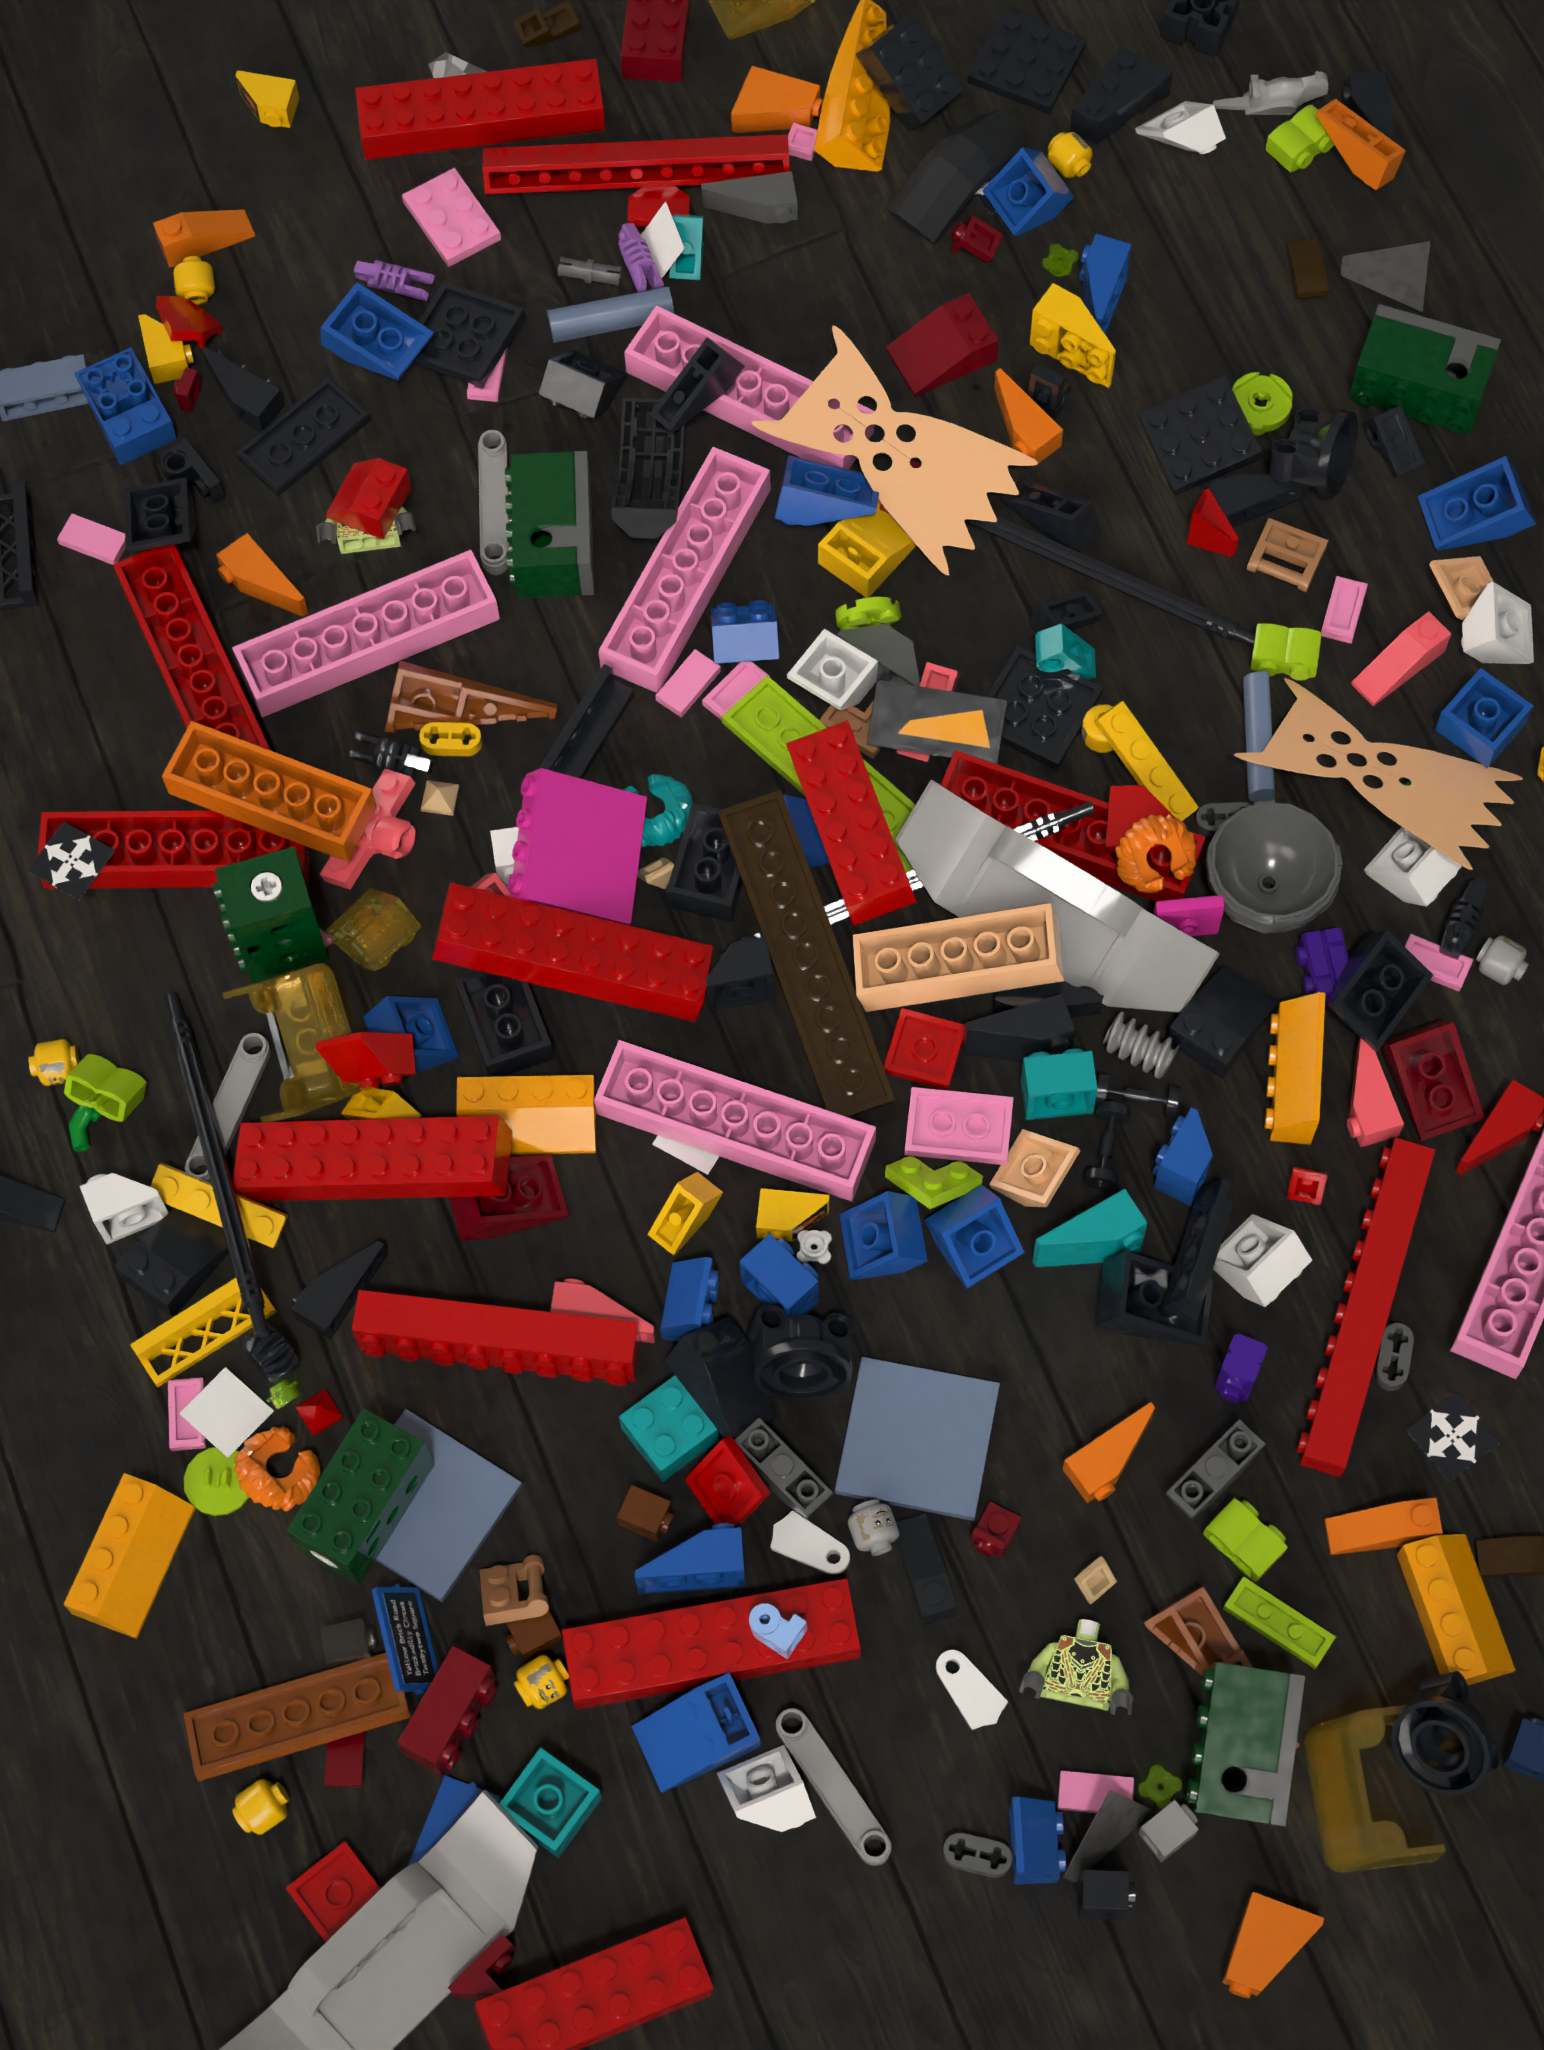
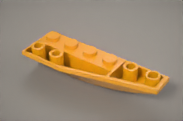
(854, 110)

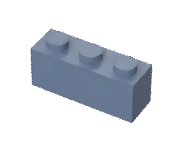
(41, 387)

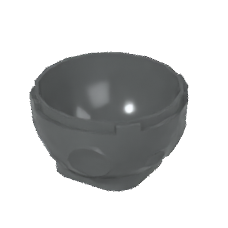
(1276, 847)

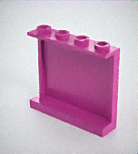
(577, 846)

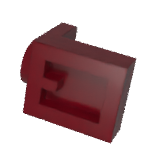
(976, 238)
(995, 1531)

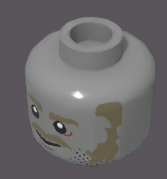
(1502, 960)
(873, 1527)

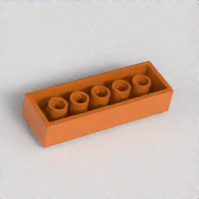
(269, 791)

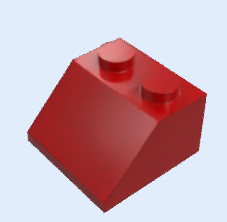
(371, 496)
(370, 1058)

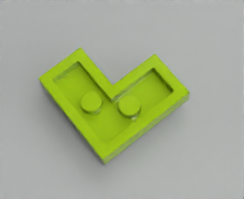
(932, 1186)

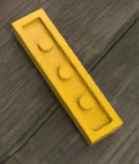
(1145, 760)
(197, 1198)

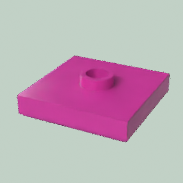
(1192, 915)

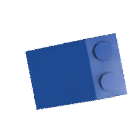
(1104, 277)
(374, 333)
(822, 493)
(1477, 507)
(701, 1563)

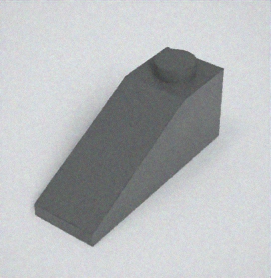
(757, 198)

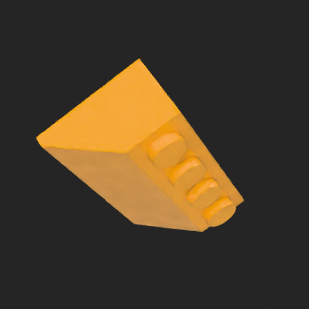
(1296, 1070)
(542, 1111)
(129, 1556)
(1455, 1608)

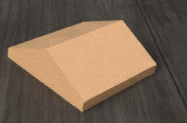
(1461, 581)
(1034, 1169)

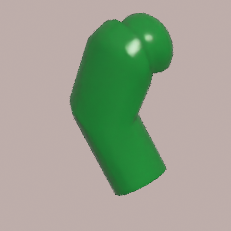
(78, 1127)

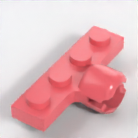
(383, 833)

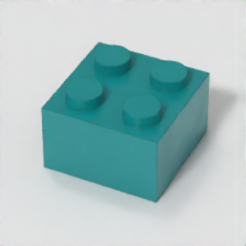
(1058, 1084)
(668, 1428)
(550, 1802)

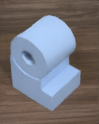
(775, 1631)

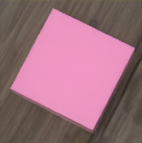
(802, 141)

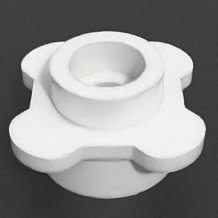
(812, 1237)

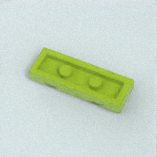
(1279, 1622)

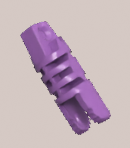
(638, 258)
(393, 278)

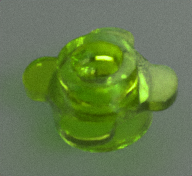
(1060, 267)
(283, 1393)
(1159, 1776)

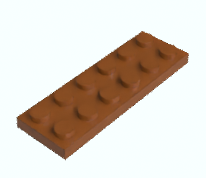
(293, 1716)

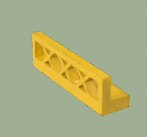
(190, 1323)

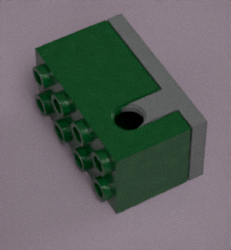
(1425, 367)
(550, 524)
(1250, 1725)

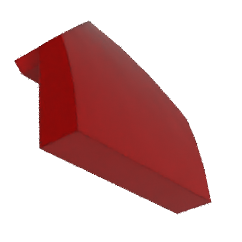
(648, 200)
(186, 320)
(1128, 806)

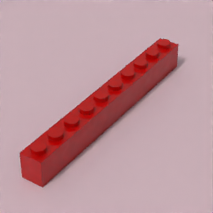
(632, 163)
(1367, 1307)

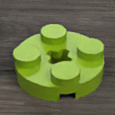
(1263, 387)
(868, 612)

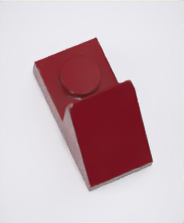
(476, 1979)

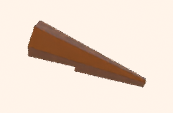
(434, 696)
(1197, 1633)

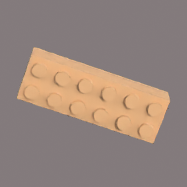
(958, 957)

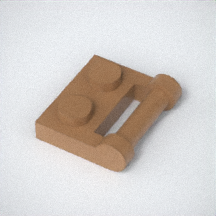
(1291, 546)
(501, 1591)

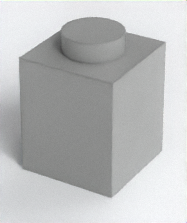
(1169, 1830)

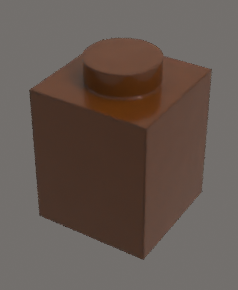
(645, 1514)
(533, 1636)

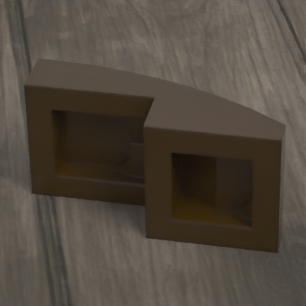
(550, 26)
(1307, 268)
(1511, 1556)

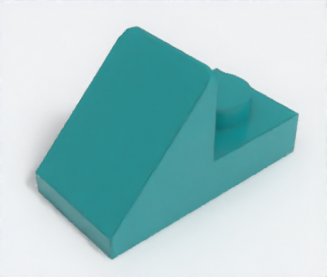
(689, 262)

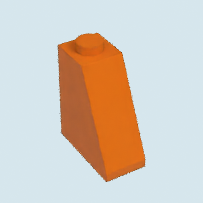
(774, 102)
(1266, 1942)

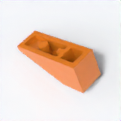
(1362, 146)
(201, 233)
(1026, 422)
(258, 576)
(1102, 1461)
(1383, 1526)

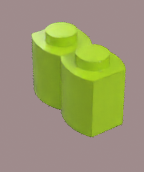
(1299, 140)
(1286, 651)
(105, 1087)
(1245, 1539)

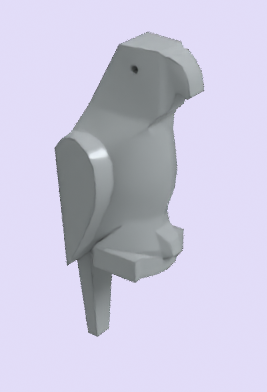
(1278, 95)

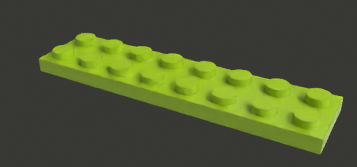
(772, 717)

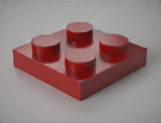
(924, 1049)
(727, 1484)
(333, 1890)

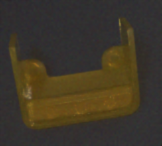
(306, 1012)
(1341, 1799)

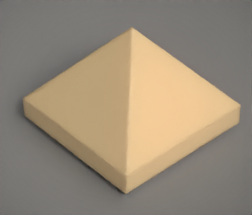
(440, 797)
(657, 873)
(1095, 1580)

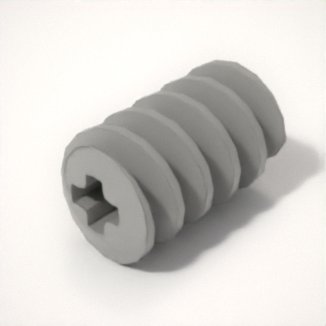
(1140, 1046)

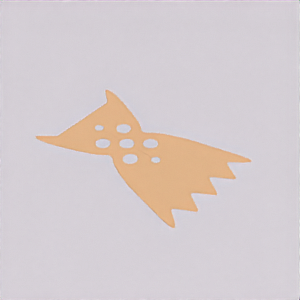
(923, 500)
(1443, 791)

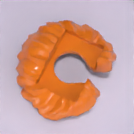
(1149, 832)
(265, 1488)

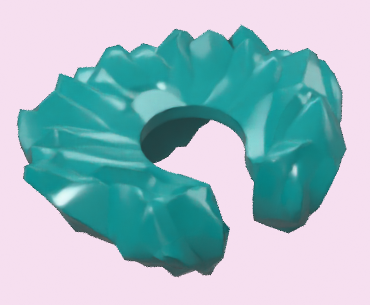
(672, 822)

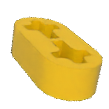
(450, 739)

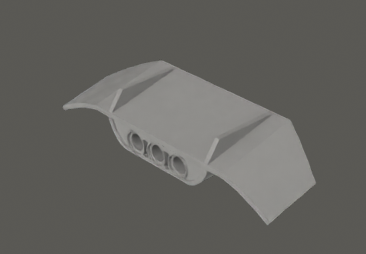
(1105, 937)
(405, 1943)

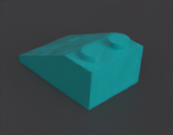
(1094, 1234)

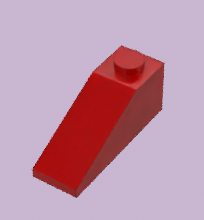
(1506, 1126)

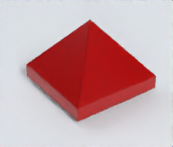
(1306, 1185)
(319, 1412)

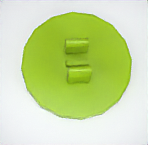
(213, 1483)

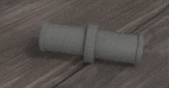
(589, 271)

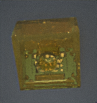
(374, 929)

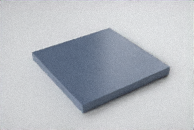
(917, 1438)
(448, 1514)

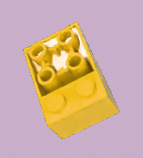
(1071, 335)
(865, 550)

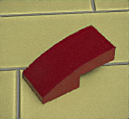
(346, 1762)

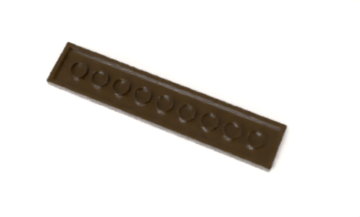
(806, 956)

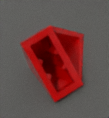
(1211, 528)

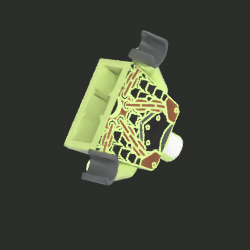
(353, 540)
(1080, 1672)

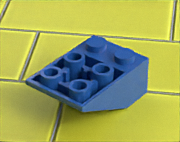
(126, 406)
(696, 1733)

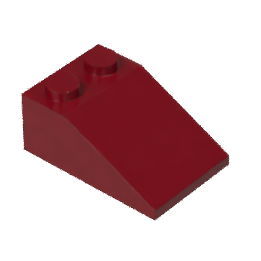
(944, 346)
(1433, 1078)
(530, 1201)

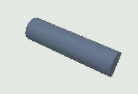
(607, 314)
(1258, 734)

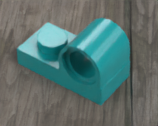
(1062, 649)

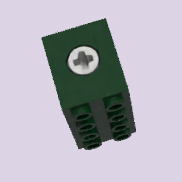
(269, 906)
(361, 1497)

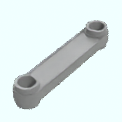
(492, 501)
(233, 1096)
(833, 1786)

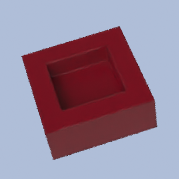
(187, 389)

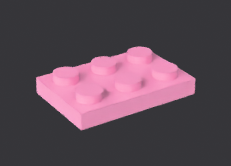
(451, 217)
(959, 1126)

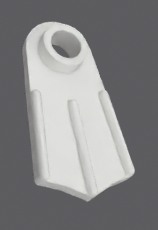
(808, 1544)
(970, 1690)

